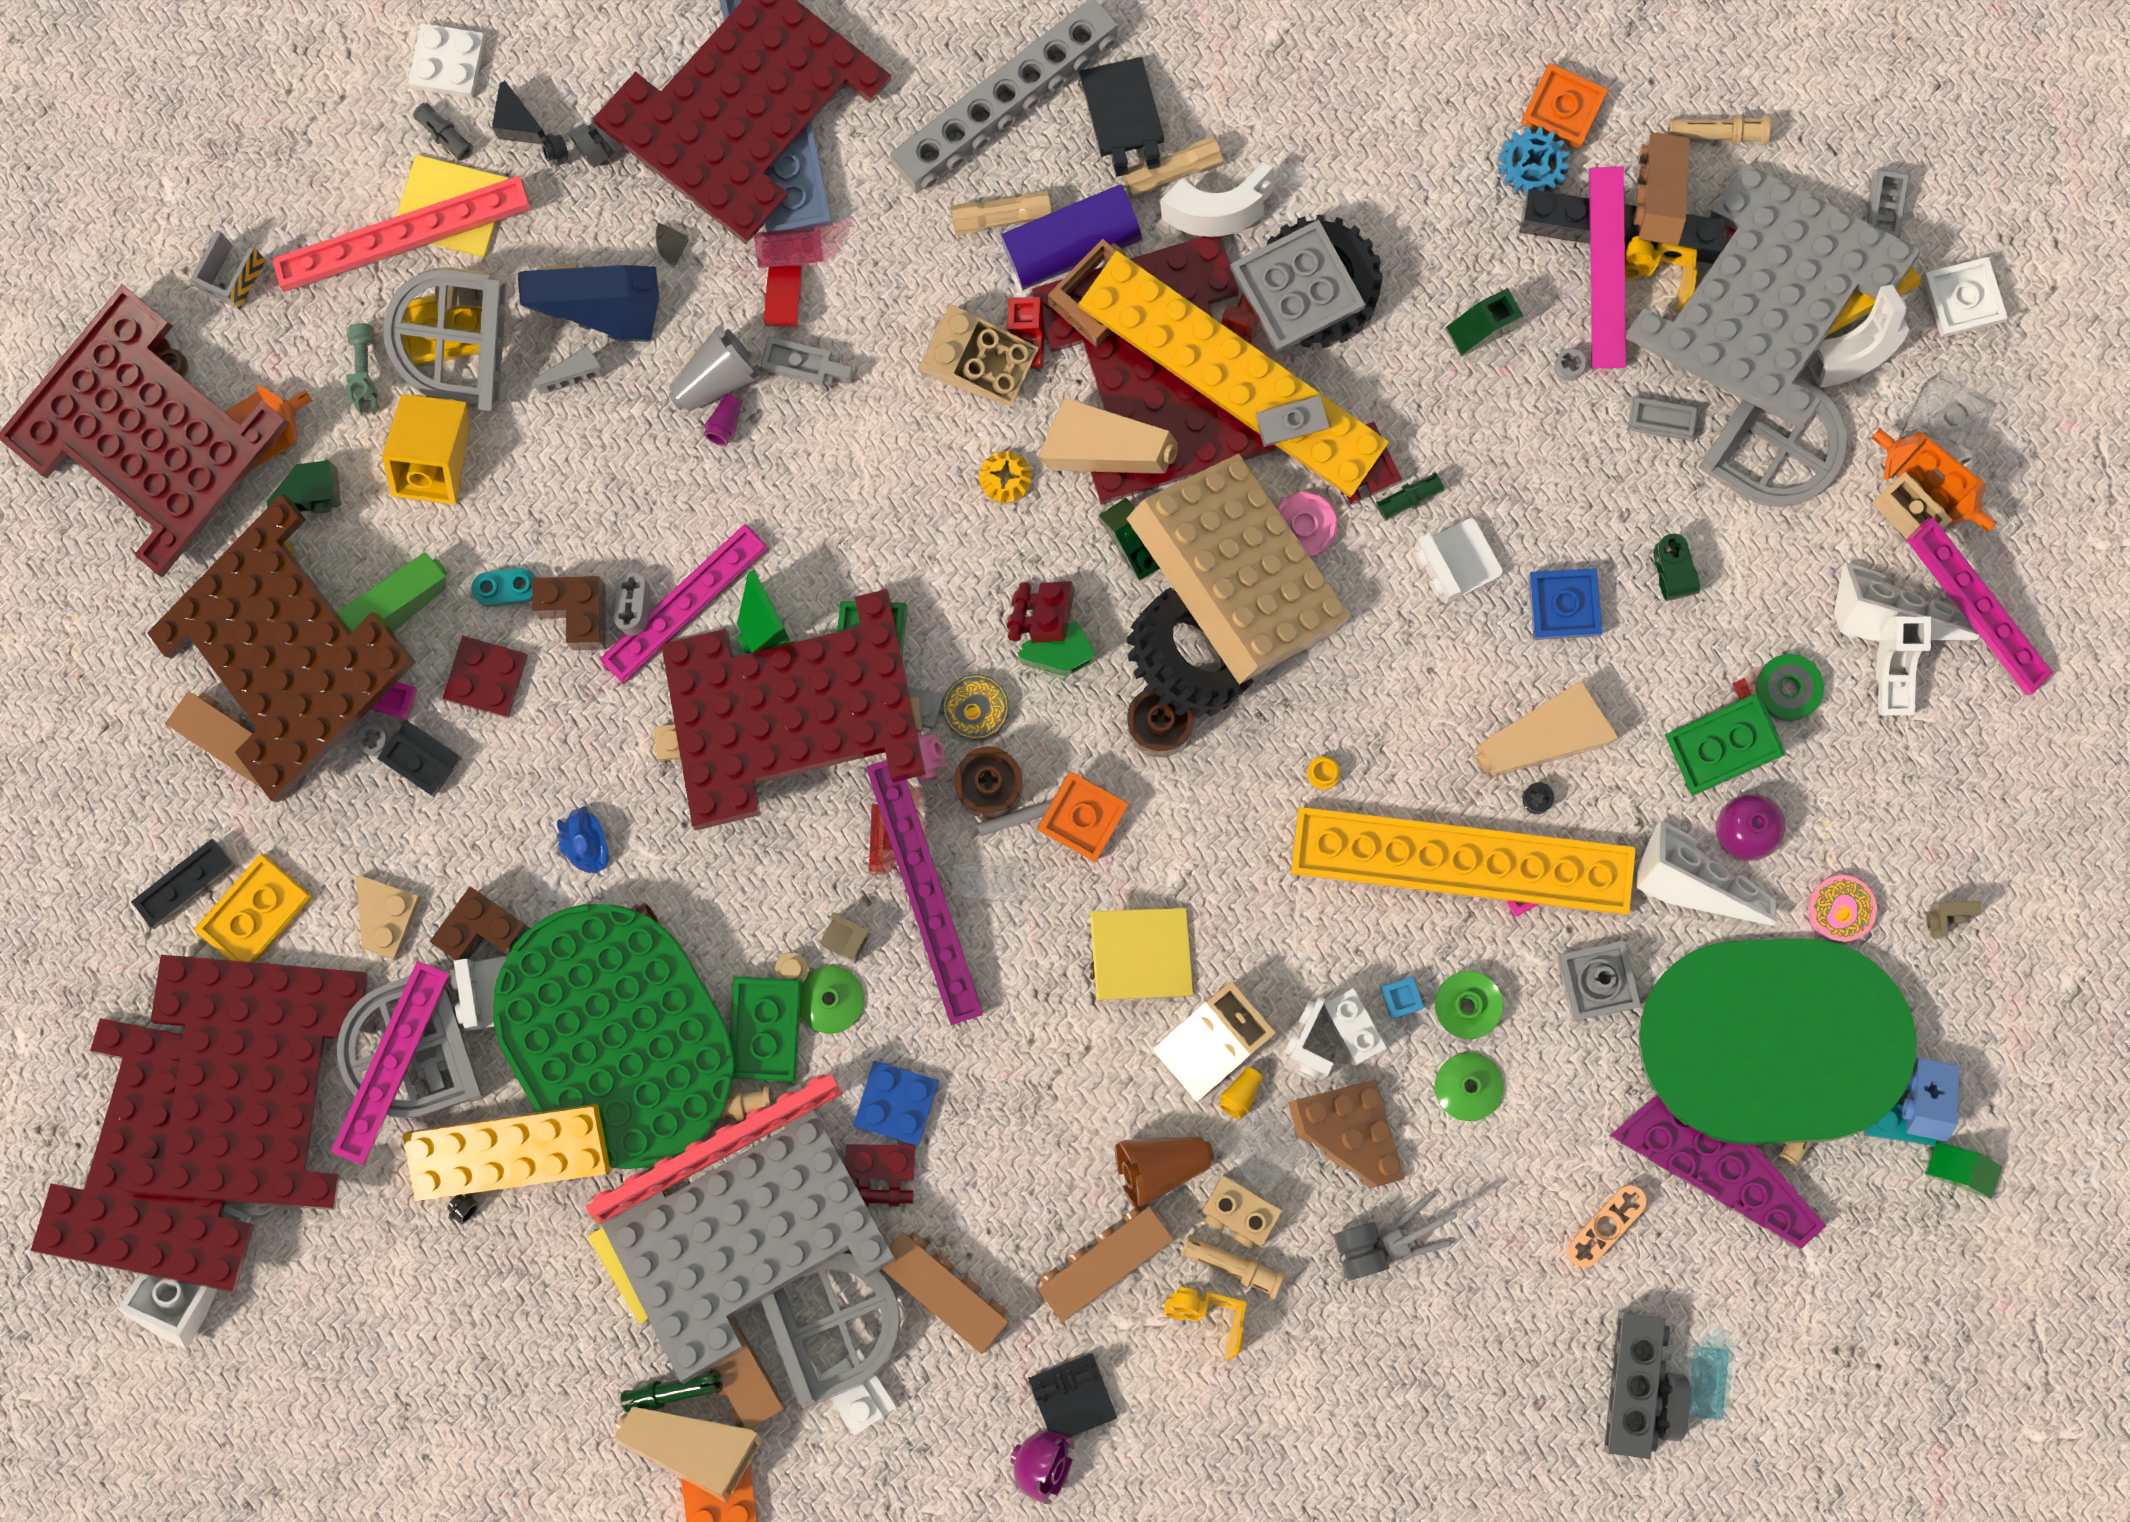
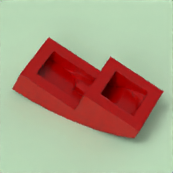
(783, 296)
(1027, 322)

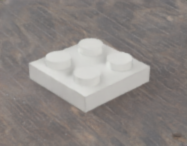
(446, 60)
(1964, 297)

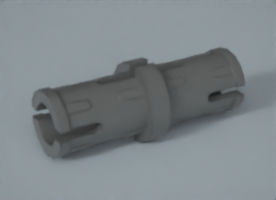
(442, 131)

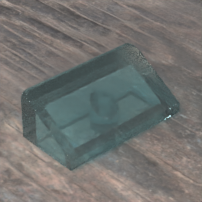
(1708, 1382)

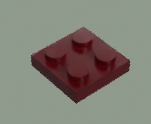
(485, 677)

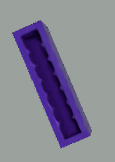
(1067, 235)

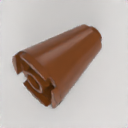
(1160, 1165)

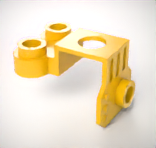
(1643, 259)
(1187, 1306)

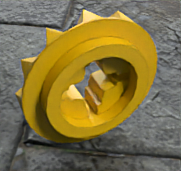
(1016, 487)

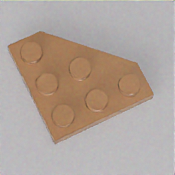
(1351, 1131)

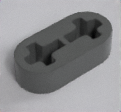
(1674, 1416)

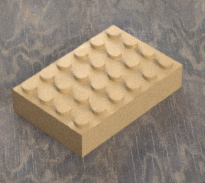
(1238, 567)

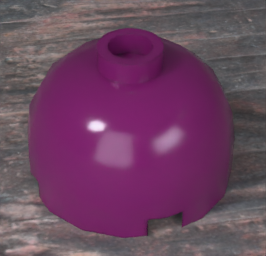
(1750, 827)
(1042, 1464)

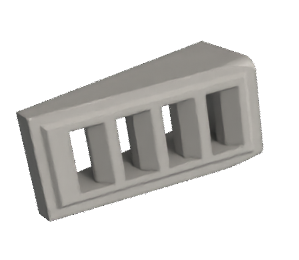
(1900, 194)
(573, 370)

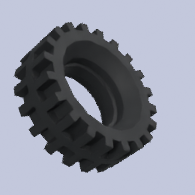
(1361, 266)
(1167, 669)

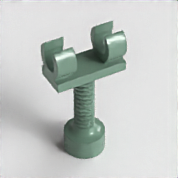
(361, 336)

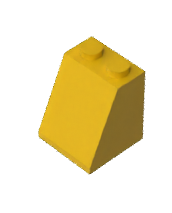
(427, 449)

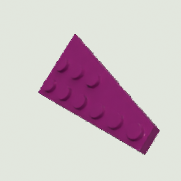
(1725, 1171)

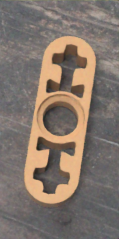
(1617, 1201)

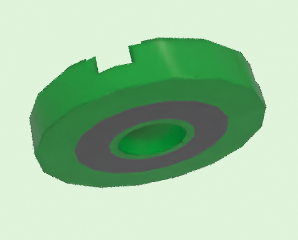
(1806, 677)

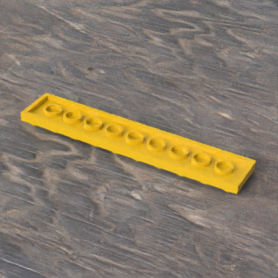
(1226, 368)
(1463, 861)

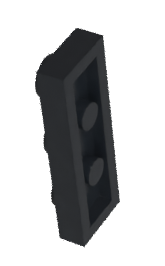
(183, 883)

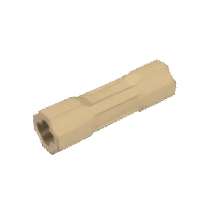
(1194, 159)
(978, 216)

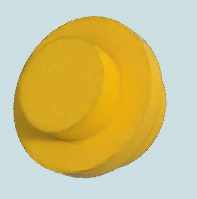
(1323, 773)

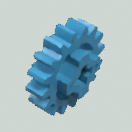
(1533, 148)

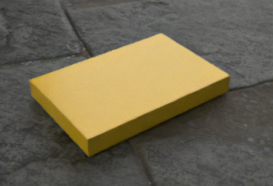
(423, 349)
(253, 911)

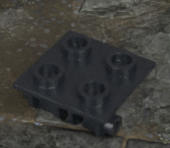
(1073, 1397)

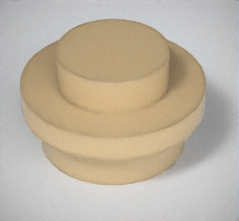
(792, 967)

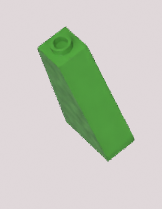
(399, 594)

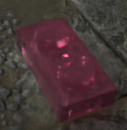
(788, 247)

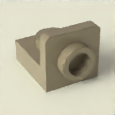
(1956, 912)

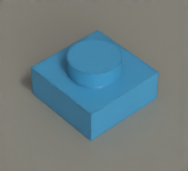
(1402, 998)

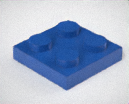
(1565, 604)
(896, 1103)

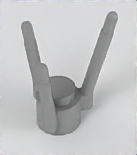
(1400, 1242)

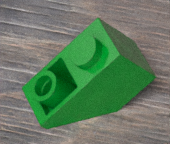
(1059, 656)

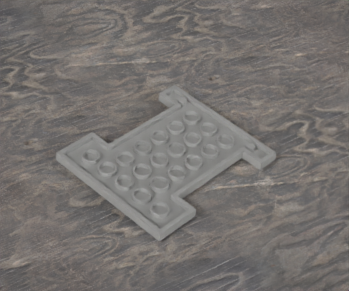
(1774, 293)
(742, 1239)

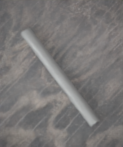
(1015, 818)

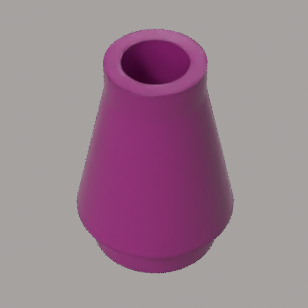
(722, 423)

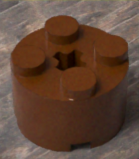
(1149, 737)
(974, 770)

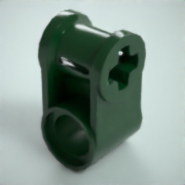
(1676, 573)

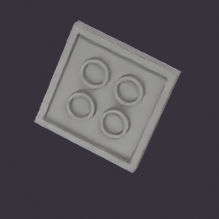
(1297, 286)

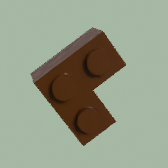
(580, 602)
(472, 921)

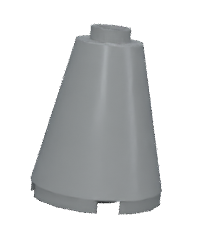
(713, 371)

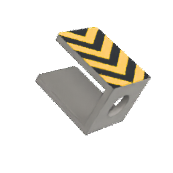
(242, 280)

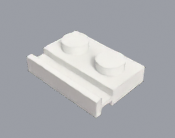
(864, 1403)

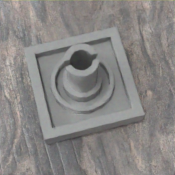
(1598, 981)

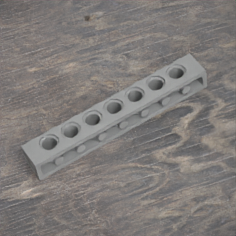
(1087, 19)

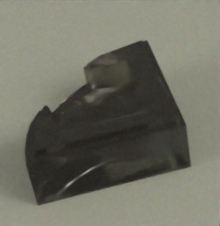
(670, 244)

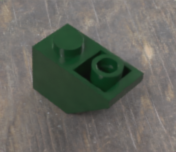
(1485, 322)
(311, 487)
(1127, 540)

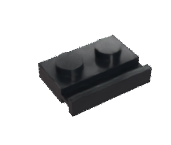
(419, 758)

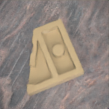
(384, 916)

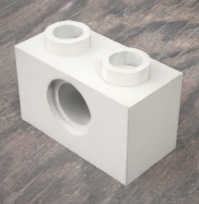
(1353, 1027)

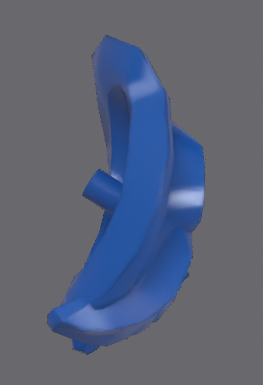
(583, 841)

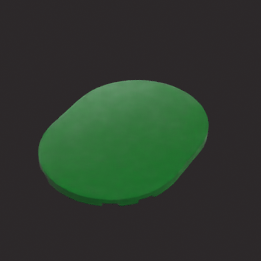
(615, 1018)
(1777, 1041)

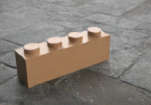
(1662, 188)
(212, 730)
(1104, 1264)
(944, 1293)
(748, 1386)

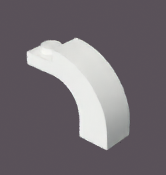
(1218, 213)
(1866, 346)
(1897, 661)

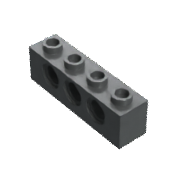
(1618, 1437)

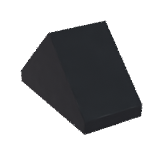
(513, 120)

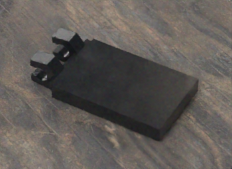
(1123, 112)

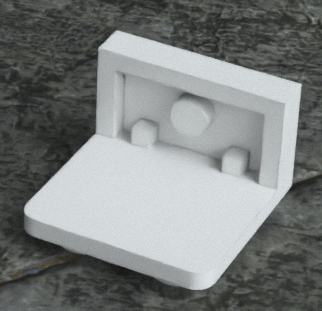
(1457, 560)
(476, 991)
(1308, 1064)

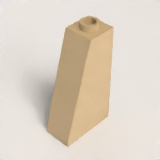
(1105, 442)
(1552, 731)
(693, 1449)

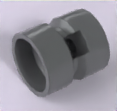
(593, 152)
(1361, 1251)

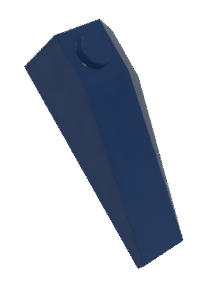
(604, 298)

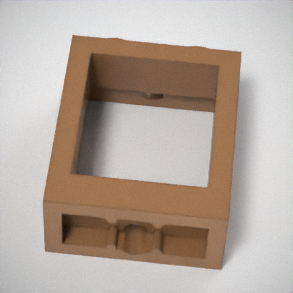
(1068, 308)

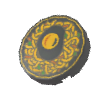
(976, 707)

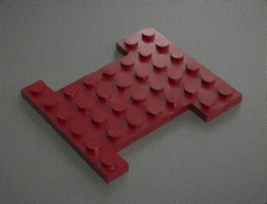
(739, 108)
(1148, 392)
(140, 428)
(788, 710)
(245, 1080)
(140, 1232)

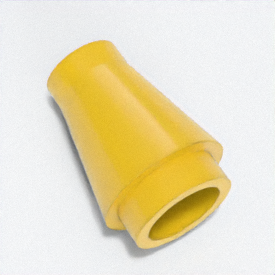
(1241, 1093)

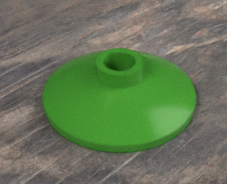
(1485, 999)
(847, 1004)
(1451, 1089)

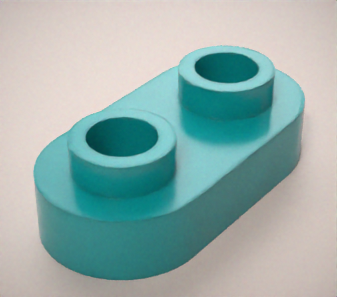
(504, 587)

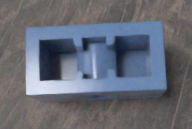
(1932, 1100)

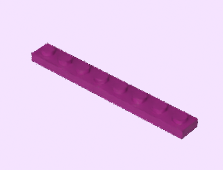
(925, 895)

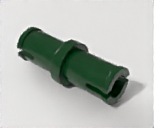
(1410, 496)

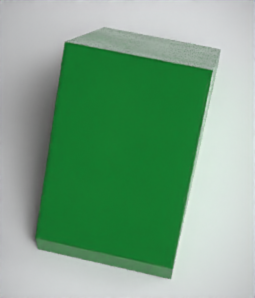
(1964, 1169)

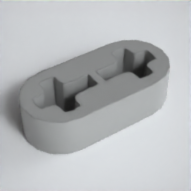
(637, 604)

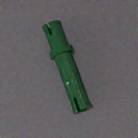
(658, 1393)

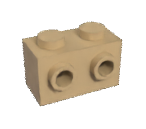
(1908, 506)
(1241, 1212)

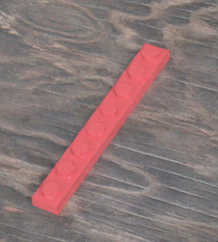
(401, 233)
(703, 1154)

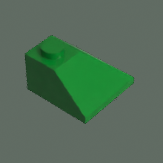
(758, 619)

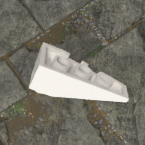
(1867, 602)
(1689, 878)
(172, 1307)

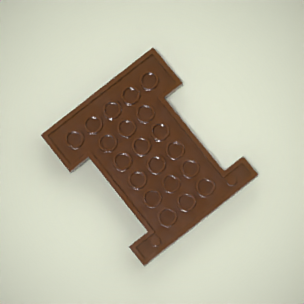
(282, 651)

